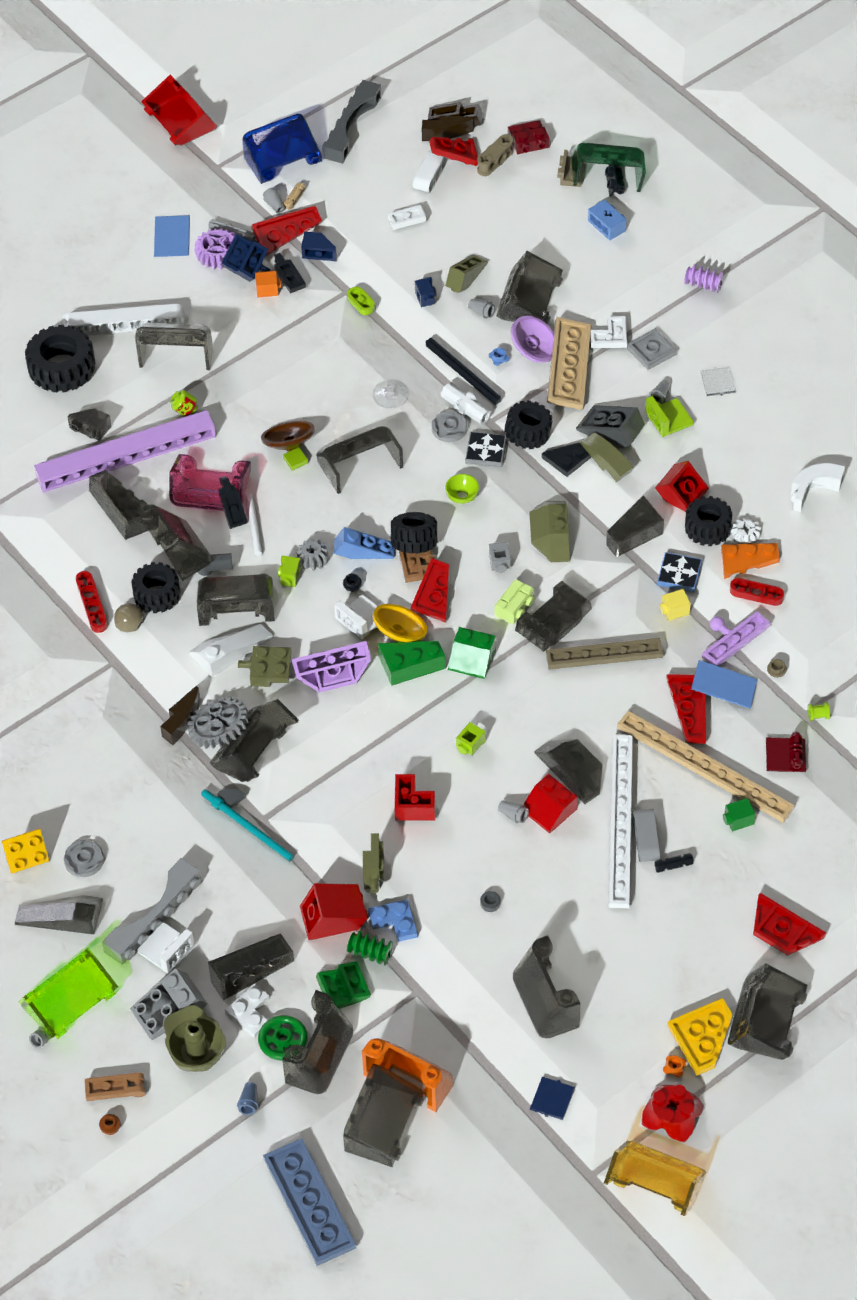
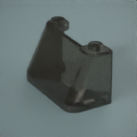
(529, 289)
(177, 540)
(234, 595)
(548, 1009)
(766, 1012)
(315, 1065)
(381, 1116)

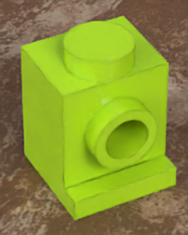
(289, 571)
(470, 739)

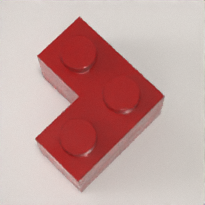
(412, 804)

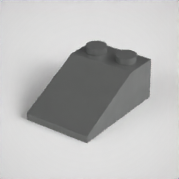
(613, 423)

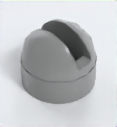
(35, 1038)

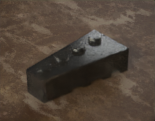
(118, 503)

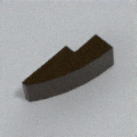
(457, 109)
(446, 127)
(180, 715)

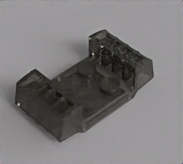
(554, 618)

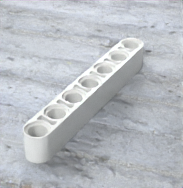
(123, 318)

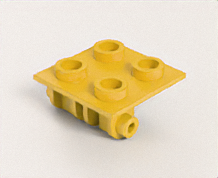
(25, 851)

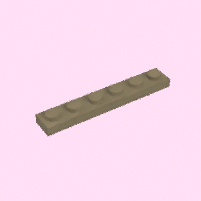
(604, 653)

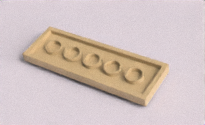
(569, 363)

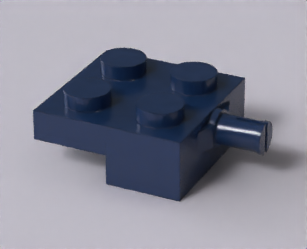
(245, 258)

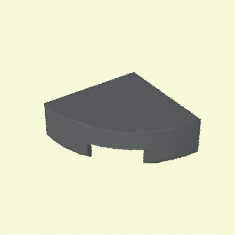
(231, 796)

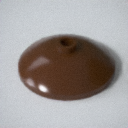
(288, 435)

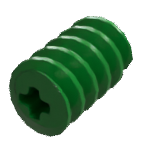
(369, 948)

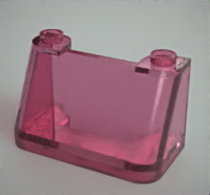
(199, 487)

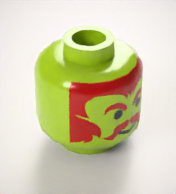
(183, 403)

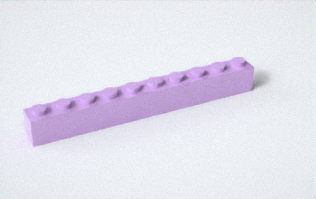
(125, 451)

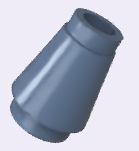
(248, 1099)

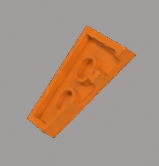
(747, 556)

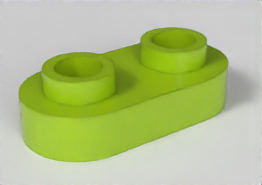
(361, 300)

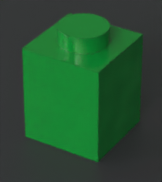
(739, 815)

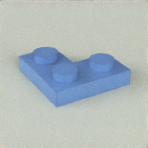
(394, 914)

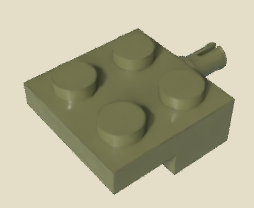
(268, 665)
(373, 864)

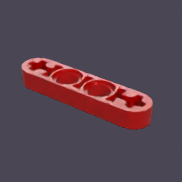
(91, 601)

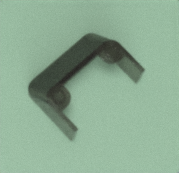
(174, 335)
(355, 445)
(265, 724)

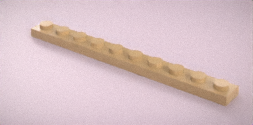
(705, 766)

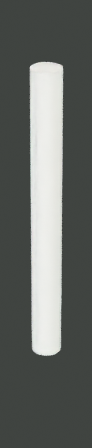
(253, 525)

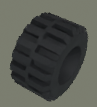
(526, 435)
(708, 509)
(414, 532)
(152, 576)

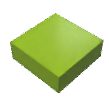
(295, 458)

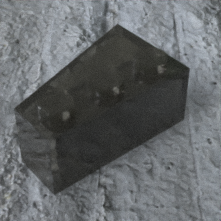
(635, 528)

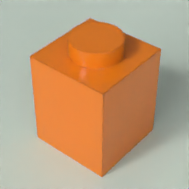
(267, 284)

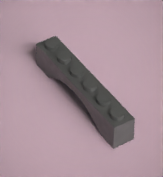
(365, 98)

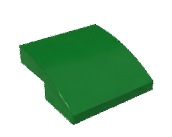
(344, 984)

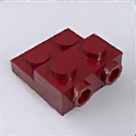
(529, 137)

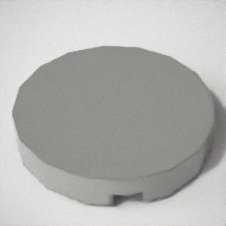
(449, 426)
(83, 858)

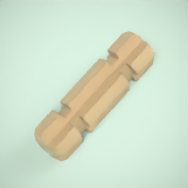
(294, 196)

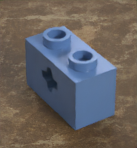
(607, 219)

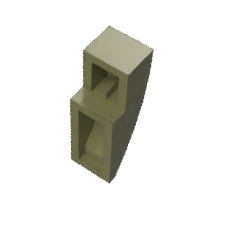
(607, 456)

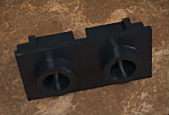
(614, 179)

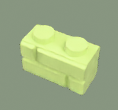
(514, 601)

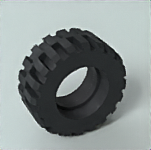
(56, 342)

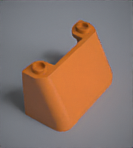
(389, 1055)

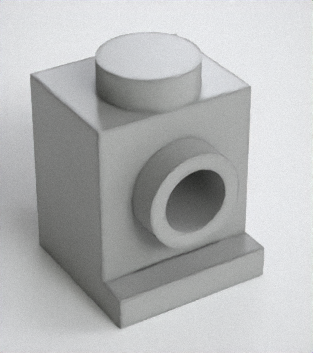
(499, 560)

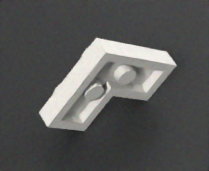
(613, 337)
(245, 1009)

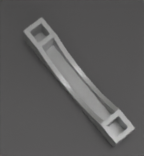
(127, 939)

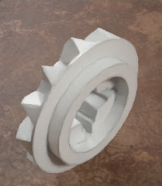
(740, 535)

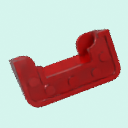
(177, 112)

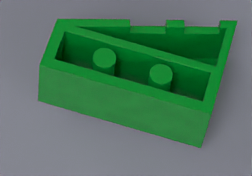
(410, 659)

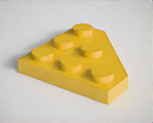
(702, 1034)

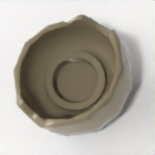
(128, 617)

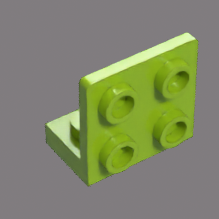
(668, 416)

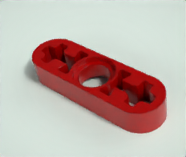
(744, 584)

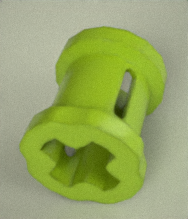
(818, 711)

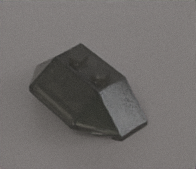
(573, 766)

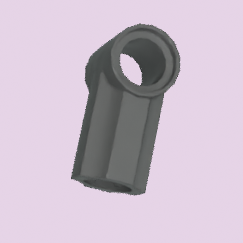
(218, 563)

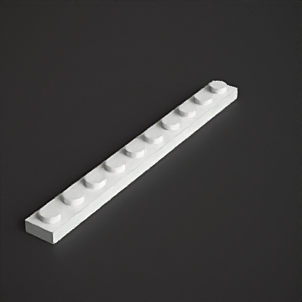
(620, 822)

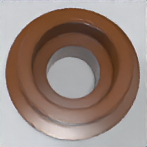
(109, 1129)

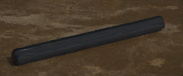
(463, 371)

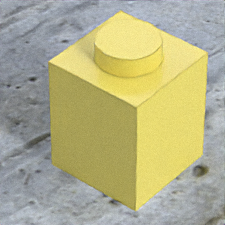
(675, 605)

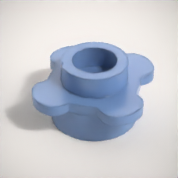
(498, 356)

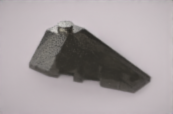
(66, 914)

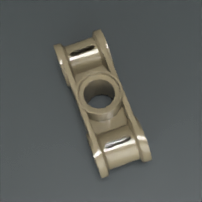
(495, 155)

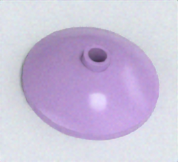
(533, 338)

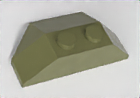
(551, 530)

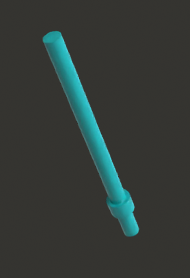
(219, 804)

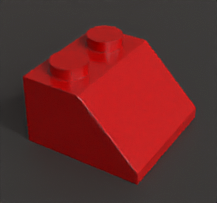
(681, 485)
(550, 803)

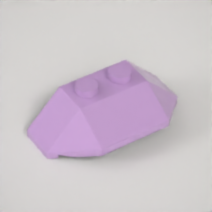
(333, 667)

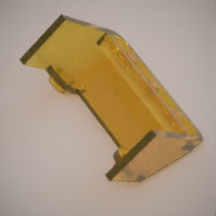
(657, 1173)

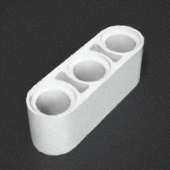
(429, 172)

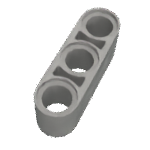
(646, 835)

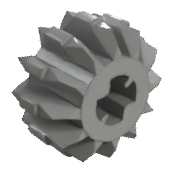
(312, 554)

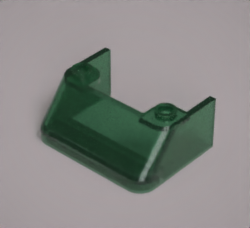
(604, 155)

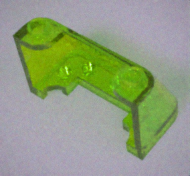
(69, 994)

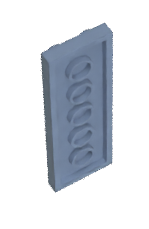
(309, 1202)

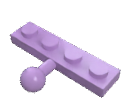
(734, 639)

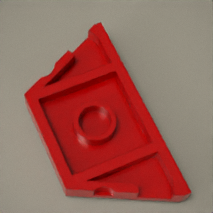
(783, 927)

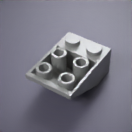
(167, 997)

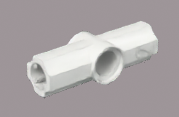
(465, 403)

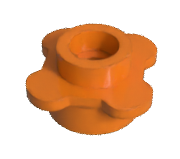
(674, 1060)

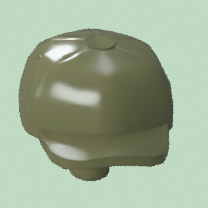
(193, 1039)

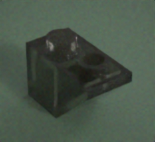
(90, 423)

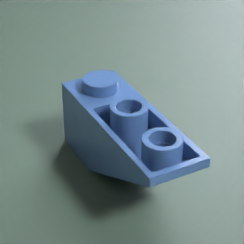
(360, 545)

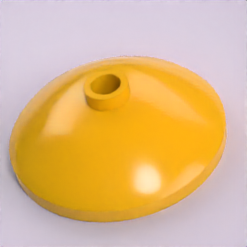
(399, 623)

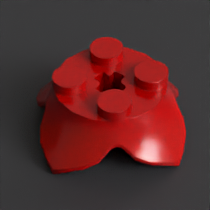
(677, 1123)

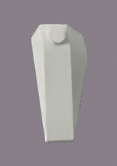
(224, 651)

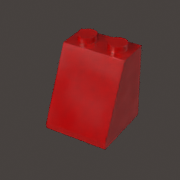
(332, 910)

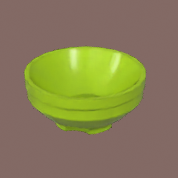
(462, 483)

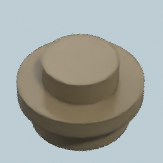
(776, 668)

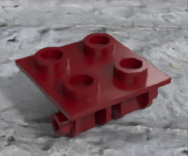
(786, 754)

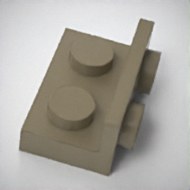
(565, 171)

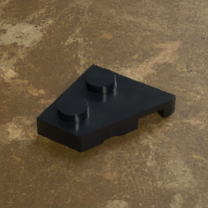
(567, 458)

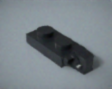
(288, 274)
(231, 503)

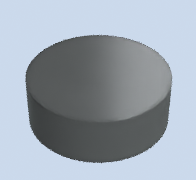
(490, 901)

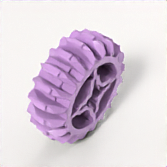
(217, 244)

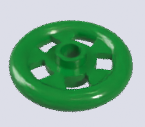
(276, 1023)

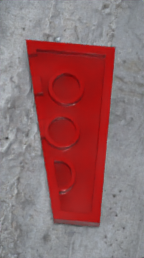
(285, 228)
(689, 707)

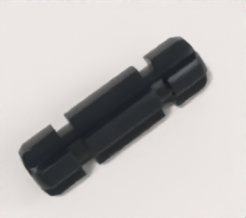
(673, 862)

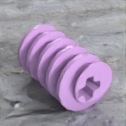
(704, 279)

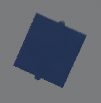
(552, 1098)

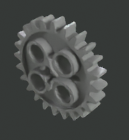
(218, 722)

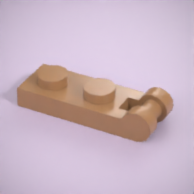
(114, 1086)

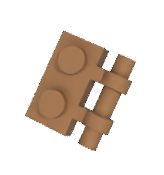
(412, 566)

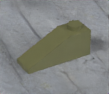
(464, 273)

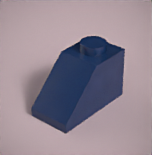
(317, 247)

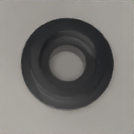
(352, 578)

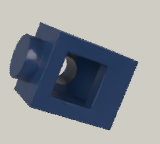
(425, 291)

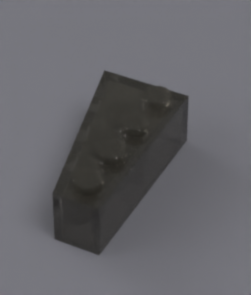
(249, 965)

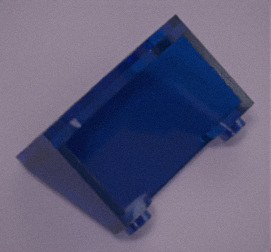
(279, 145)

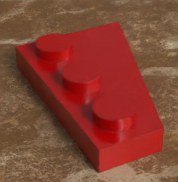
(455, 149)
(433, 591)

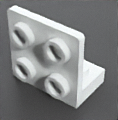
(357, 616)
(166, 947)

